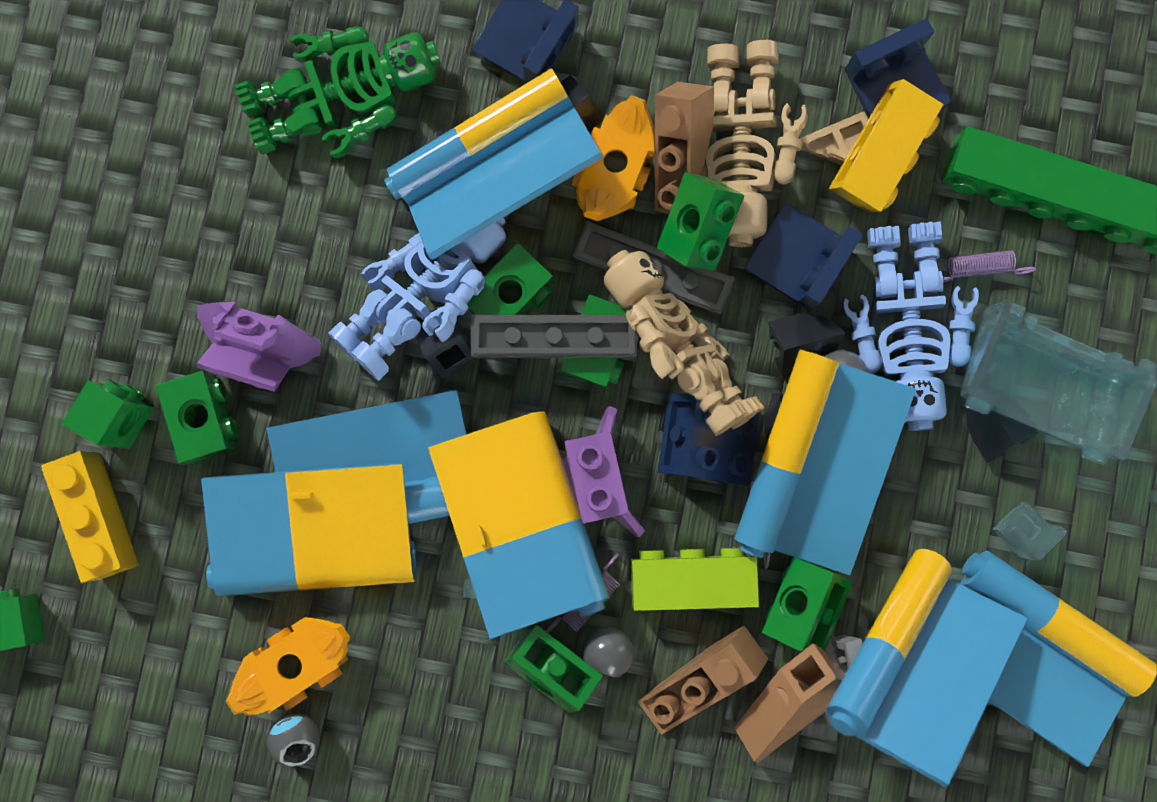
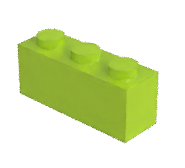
(694, 580)

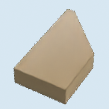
(835, 140)

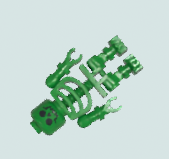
(405, 63)

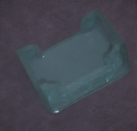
(1057, 383)

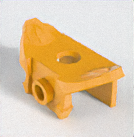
(632, 133)
(261, 686)

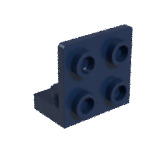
(527, 36)
(892, 60)
(801, 256)
(695, 451)

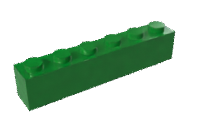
(1053, 187)

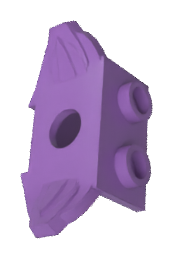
(252, 345)
(597, 478)

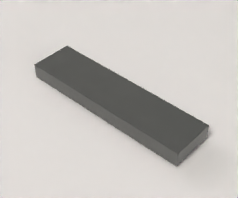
(692, 286)
(552, 336)

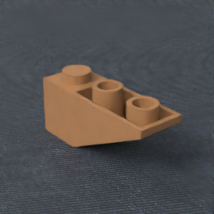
(681, 137)
(704, 680)
(790, 701)

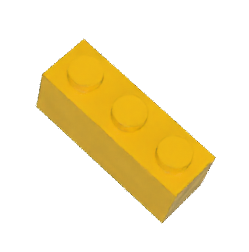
(887, 147)
(89, 515)

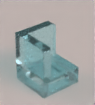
(1028, 532)

